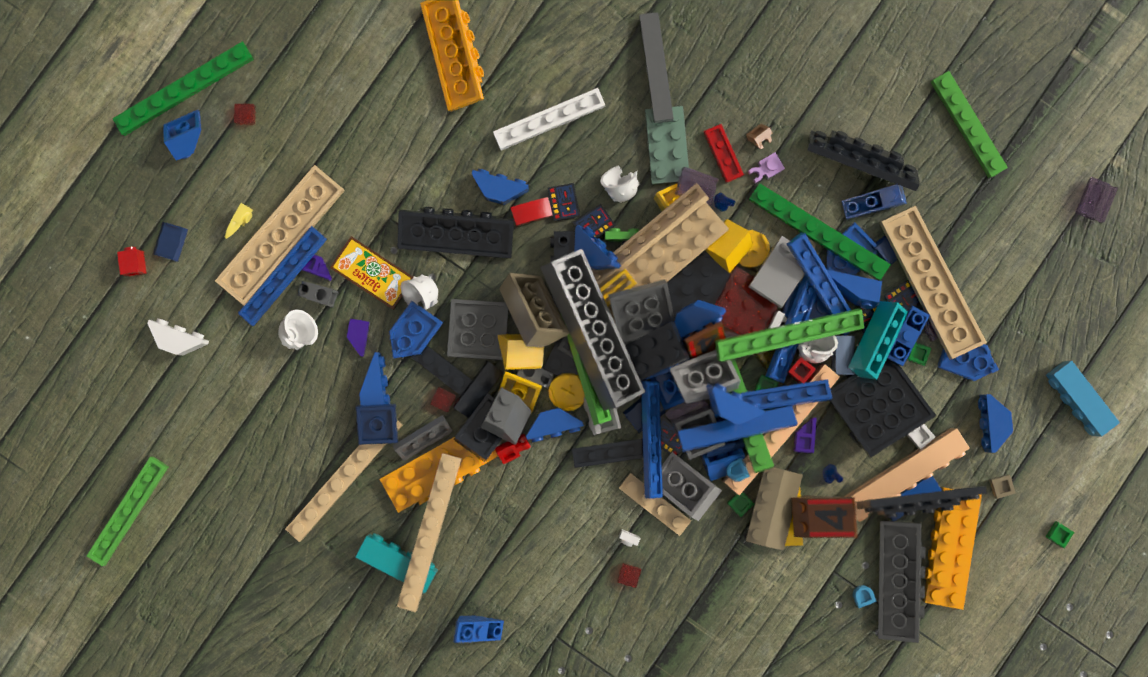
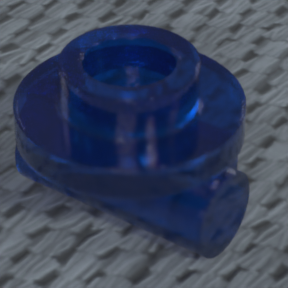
(722, 202)
(830, 474)

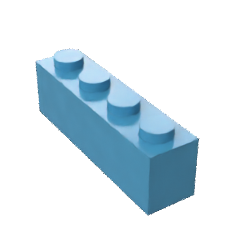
(1082, 399)

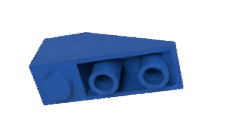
(874, 201)
(374, 385)

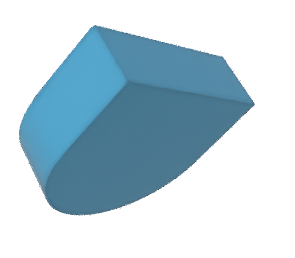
(737, 470)
(863, 596)

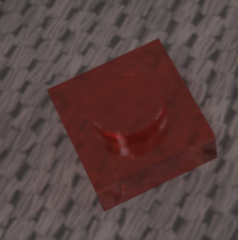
(244, 114)
(443, 399)
(629, 575)

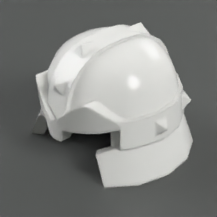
(619, 187)
(420, 289)
(297, 330)
(818, 350)

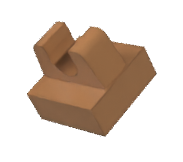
(759, 134)

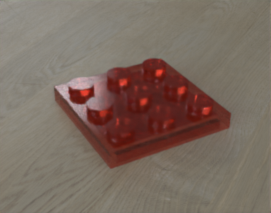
(744, 307)

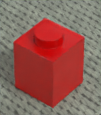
(131, 262)
(801, 371)

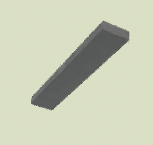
(656, 67)

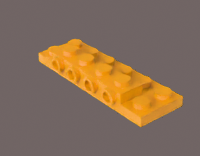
(453, 52)
(415, 479)
(951, 554)

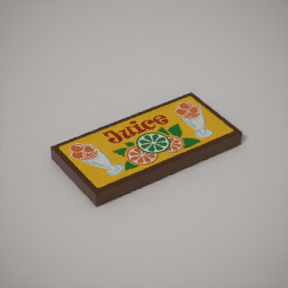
(371, 272)

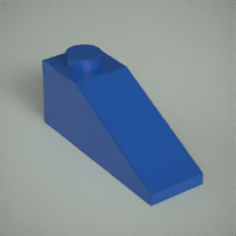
(857, 289)

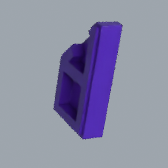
(317, 267)
(358, 335)
(805, 437)

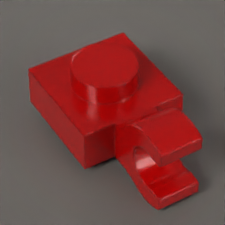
(509, 451)

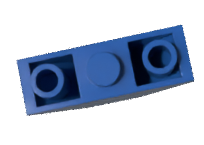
(498, 187)
(594, 250)
(696, 317)
(908, 335)
(731, 405)
(552, 423)
(995, 423)
(477, 629)

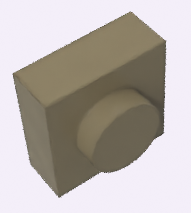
(1002, 486)

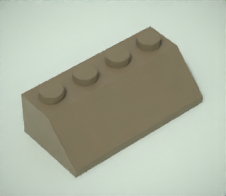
(533, 309)
(773, 508)

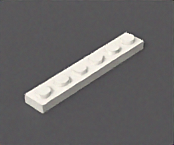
(549, 119)

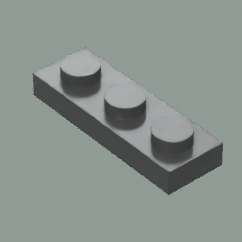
(422, 438)

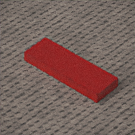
(723, 153)

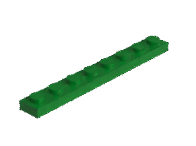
(183, 88)
(819, 232)

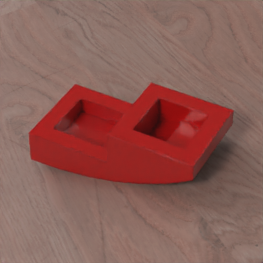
(531, 211)

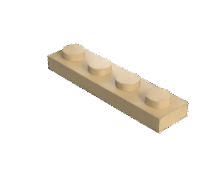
(656, 506)

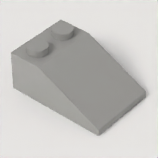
(777, 274)
(697, 373)
(687, 487)

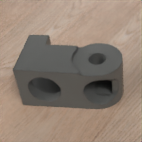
(318, 293)
(537, 376)

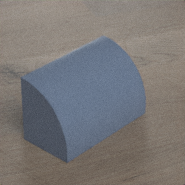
(843, 355)

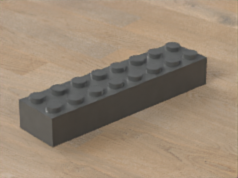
(593, 330)

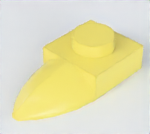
(241, 216)

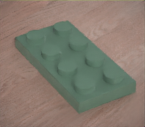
(666, 147)

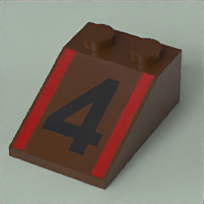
(704, 341)
(824, 517)

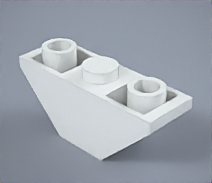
(175, 339)

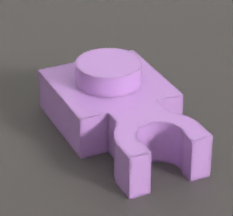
(768, 166)

